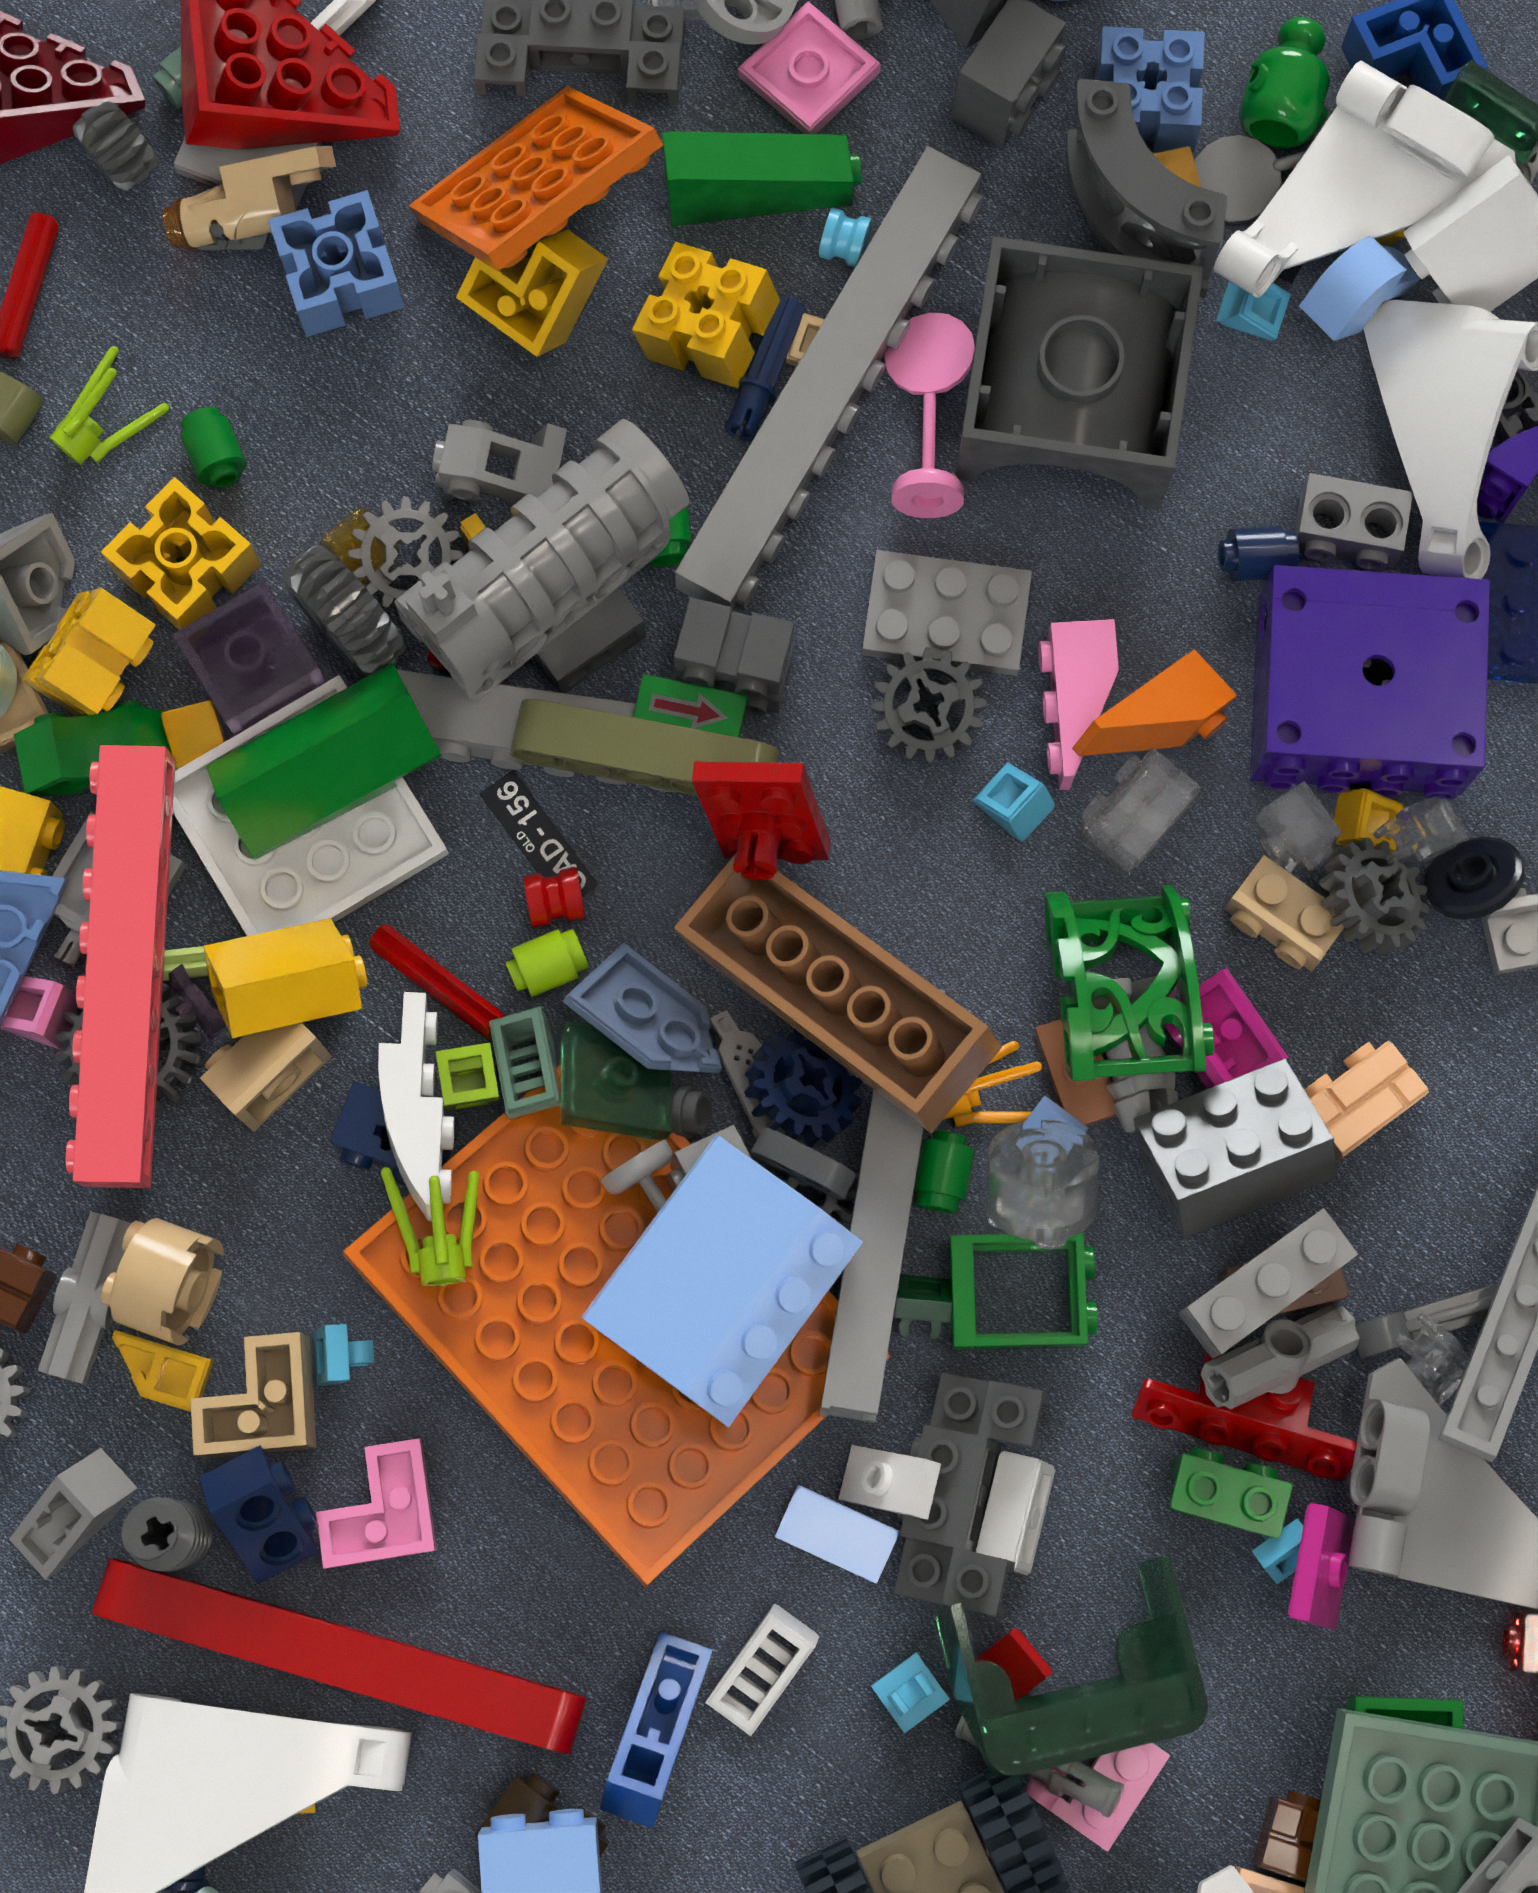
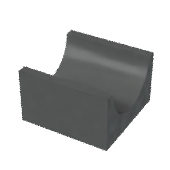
(1081, 364)

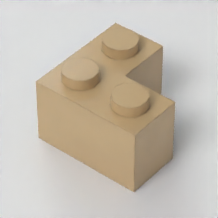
(273, 1411)

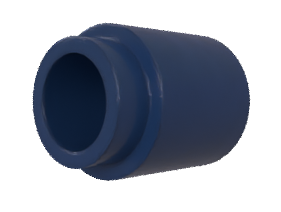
(1255, 550)

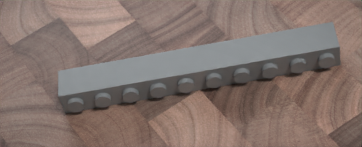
(829, 381)

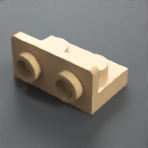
(1285, 914)

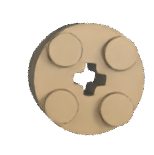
(163, 1280)

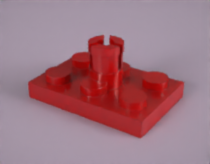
(762, 814)

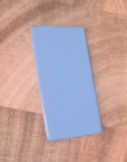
(837, 1534)

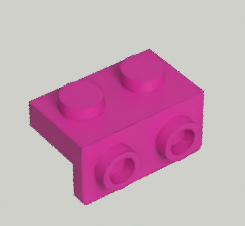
(1239, 1032)

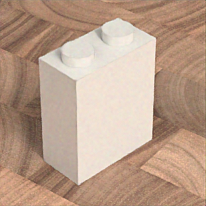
(1480, 240)

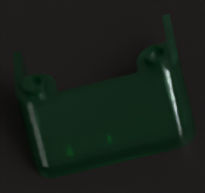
(1149, 1701)

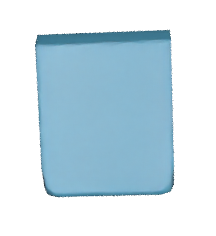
(1252, 314)
(1015, 801)

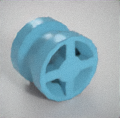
(845, 237)

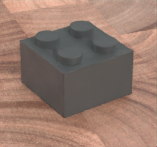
(1009, 71)

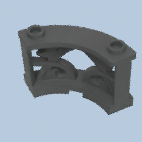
(1129, 195)

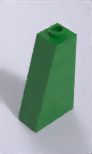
(755, 174)

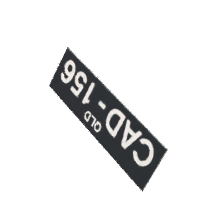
(533, 830)

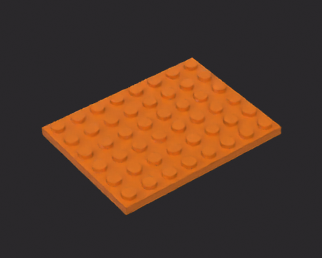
(585, 1412)

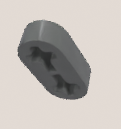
(803, 1163)

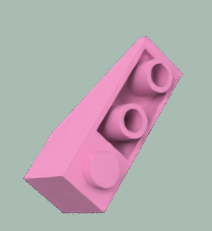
(1081, 674)

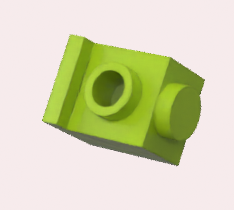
(467, 1077)

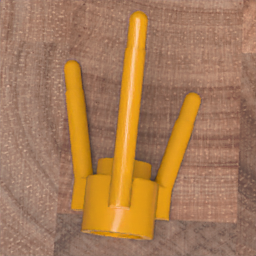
(962, 1110)

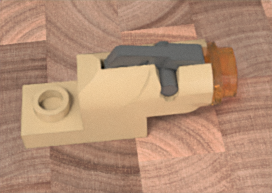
(239, 209)

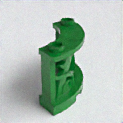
(1092, 1031)

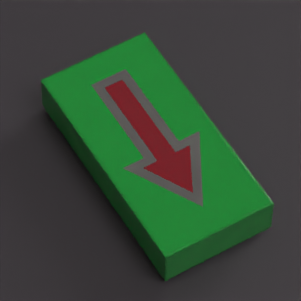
(690, 706)

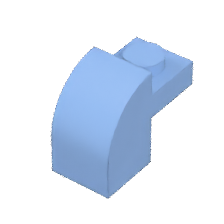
(1357, 286)

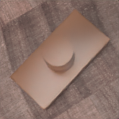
(1085, 1100)

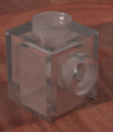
(1297, 830)

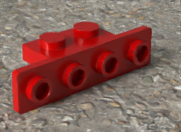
(1266, 1426)

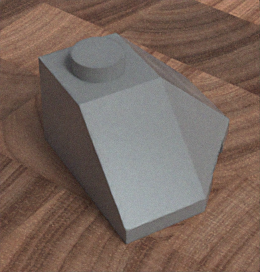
(32, 582)

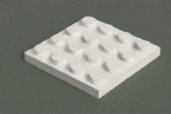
(319, 872)

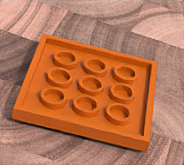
(536, 177)

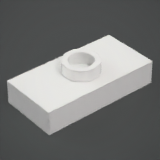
(889, 1481)

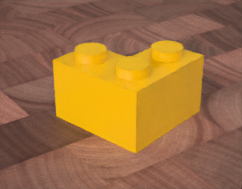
(539, 296)

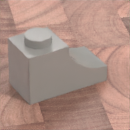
(72, 1512)

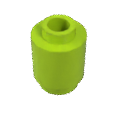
(547, 962)

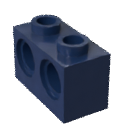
(259, 1513)

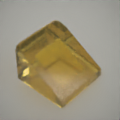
(340, 541)

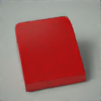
(1018, 1660)

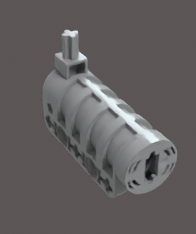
(547, 561)

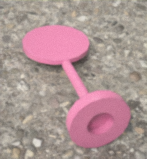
(930, 362)

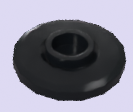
(1475, 878)

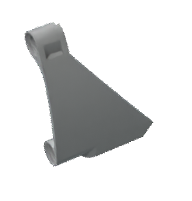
(1432, 1507)

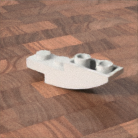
(411, 1113)

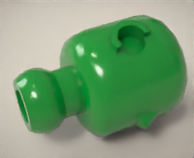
(1287, 87)

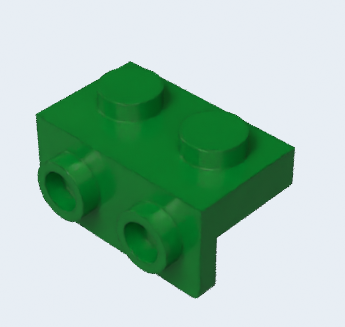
(1228, 1495)

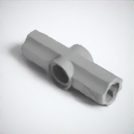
(77, 1301)
(1280, 1356)

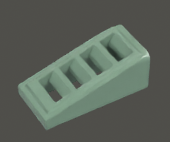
(516, 1030)

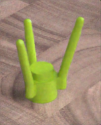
(79, 433)
(441, 1258)

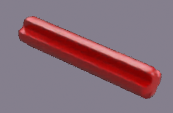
(25, 282)
(434, 979)

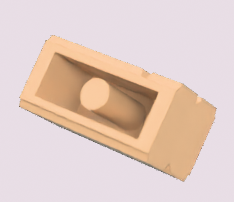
(1365, 1096)

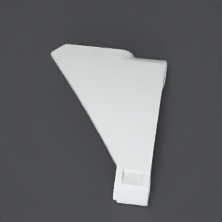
(1369, 172)
(1444, 391)
(215, 1777)

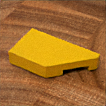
(164, 1371)

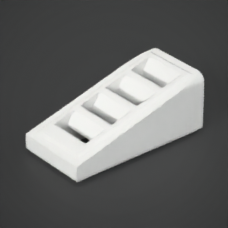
(790, 1629)

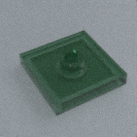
(610, 1088)

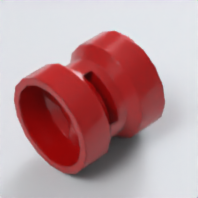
(554, 897)

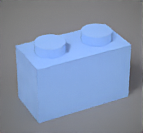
(540, 1855)

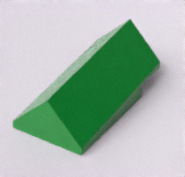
(322, 762)

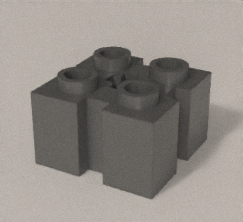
(736, 653)

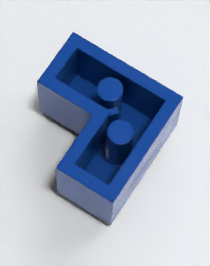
(1416, 38)

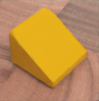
(192, 731)
(1361, 813)

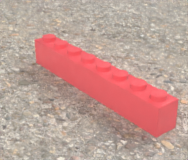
(122, 967)

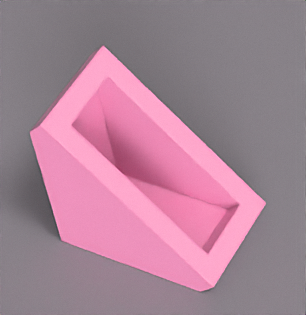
(40, 1011)

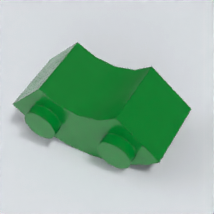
(60, 749)

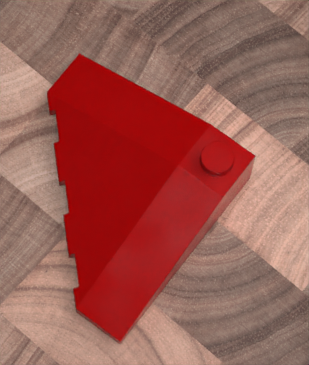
(272, 79)

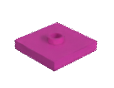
(1321, 1566)

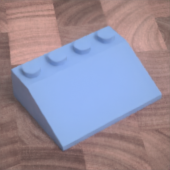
(722, 1280)

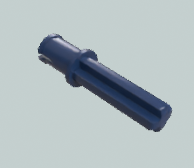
(759, 384)

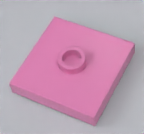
(809, 70)

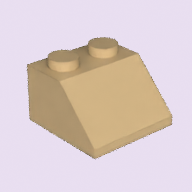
(264, 1071)

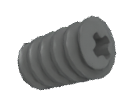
(149, 1524)

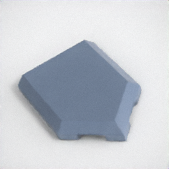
(646, 1014)

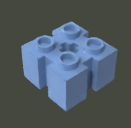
(1161, 81)
(345, 237)

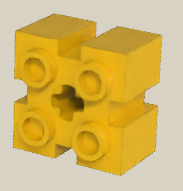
(706, 314)
(181, 527)
(90, 652)

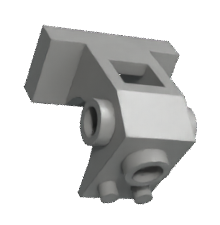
(465, 453)

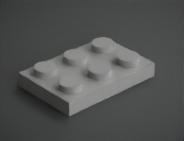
(949, 607)

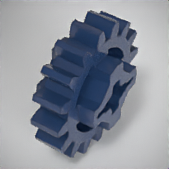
(803, 1090)

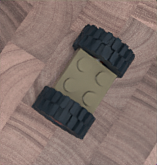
(945, 1851)

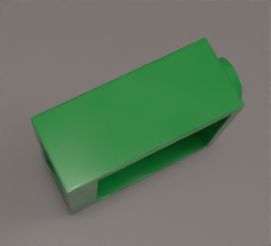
(1081, 1314)

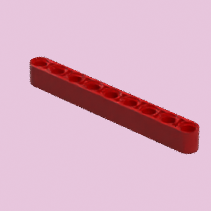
(340, 1656)

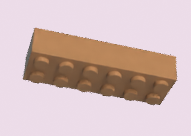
(840, 991)

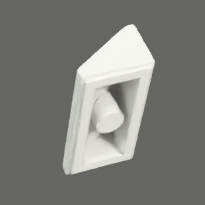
(1016, 1509)

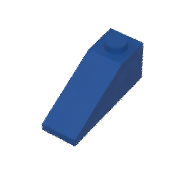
(655, 1730)

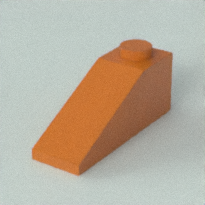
(1163, 712)

